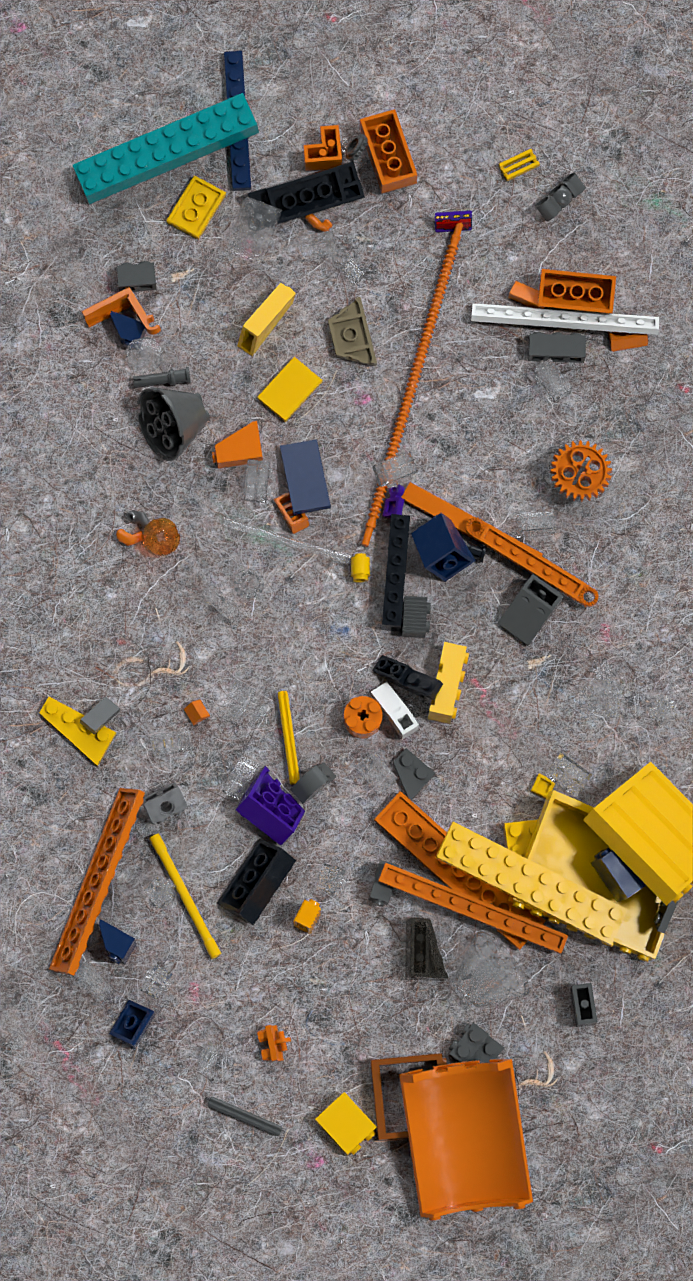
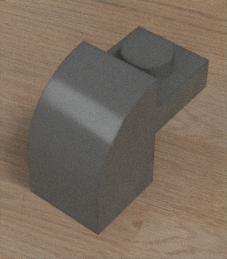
(313, 782)

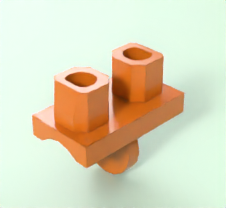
(276, 1042)

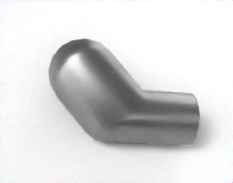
(138, 517)

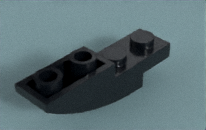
(407, 678)

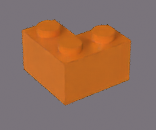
(325, 154)

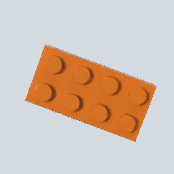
(388, 151)

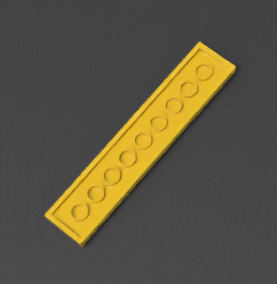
(531, 883)

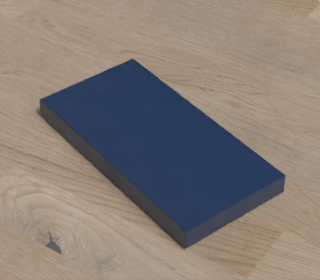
(305, 477)

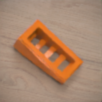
(295, 523)

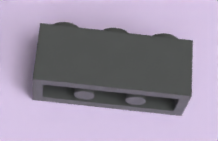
(557, 347)

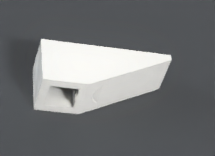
(395, 710)

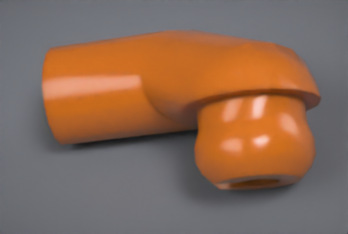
(316, 223)
(127, 538)

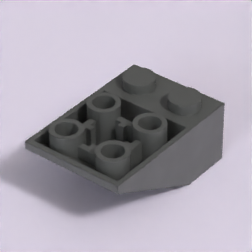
(530, 609)

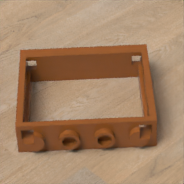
(377, 1090)

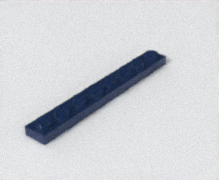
(240, 150)

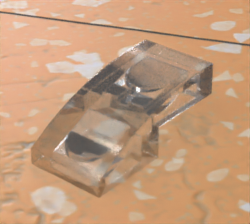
(240, 777)

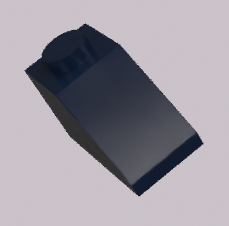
(127, 328)

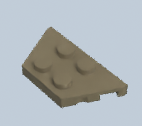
(351, 334)

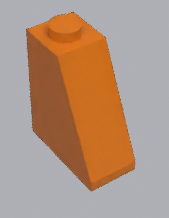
(239, 447)

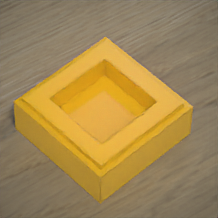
(542, 786)

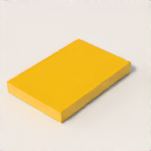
(196, 207)
(289, 389)

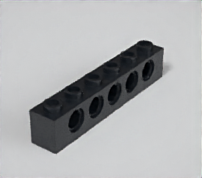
(395, 572)

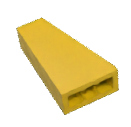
(265, 319)

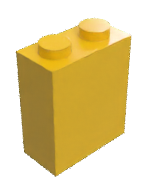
(346, 1124)

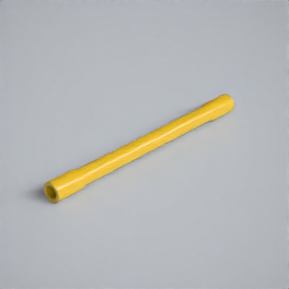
(209, 942)

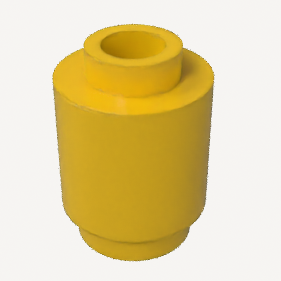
(360, 567)

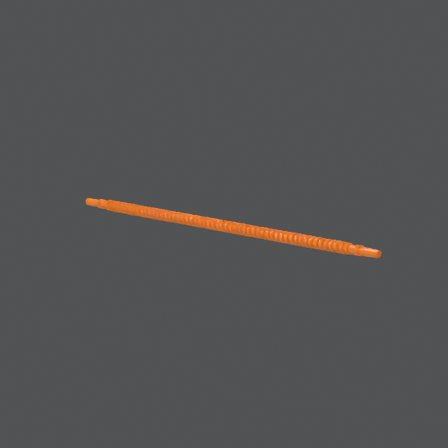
(416, 370)

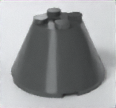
(170, 420)

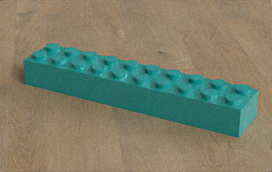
(166, 148)

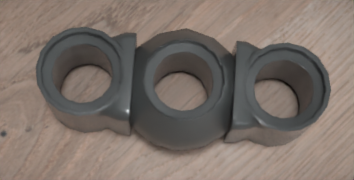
(560, 196)

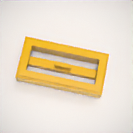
(535, 164)

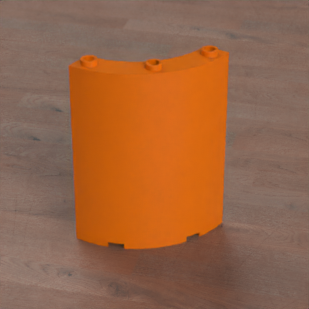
(466, 1137)

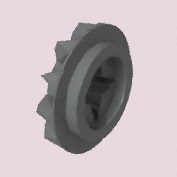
(356, 147)

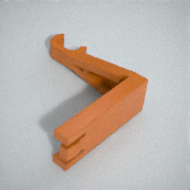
(118, 303)

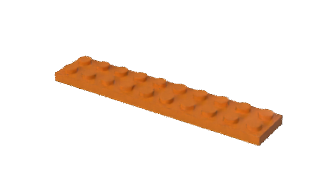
(423, 839)
(96, 881)

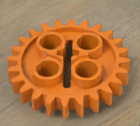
(596, 479)

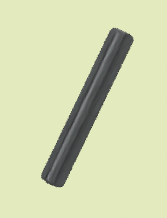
(244, 1116)

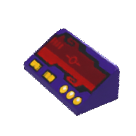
(447, 220)

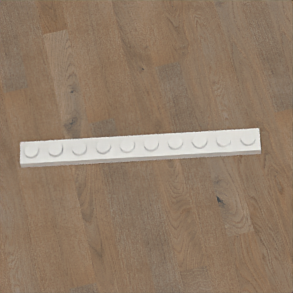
(565, 319)

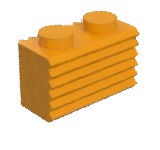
(307, 916)

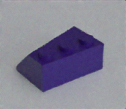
(270, 808)

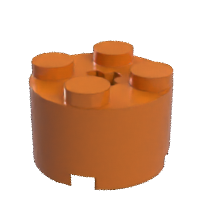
(372, 722)

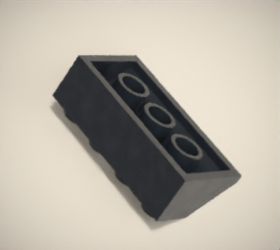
(256, 881)

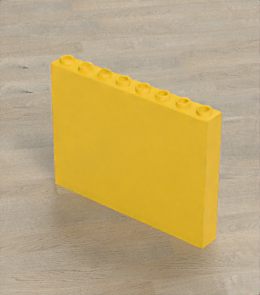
(567, 848)

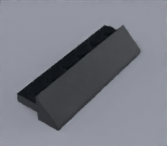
(312, 192)

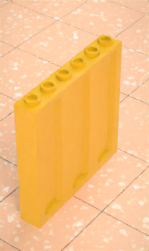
(650, 831)

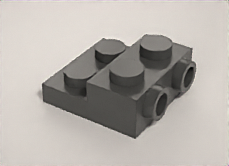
(475, 1045)

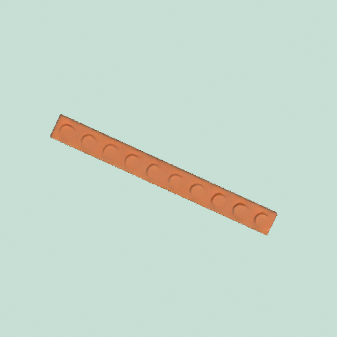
(473, 908)

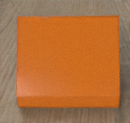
(196, 712)

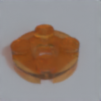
(169, 532)

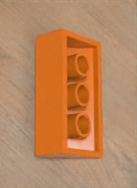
(576, 291)

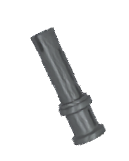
(171, 377)

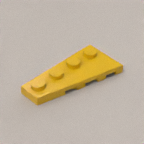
(68, 724)

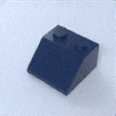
(117, 943)

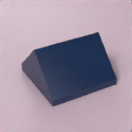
(132, 1023)

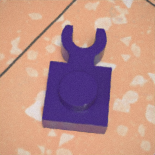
(395, 503)

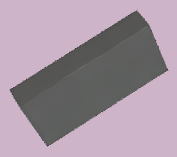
(99, 715)

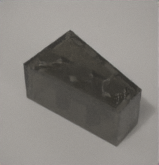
(422, 952)

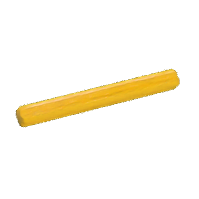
(288, 735)

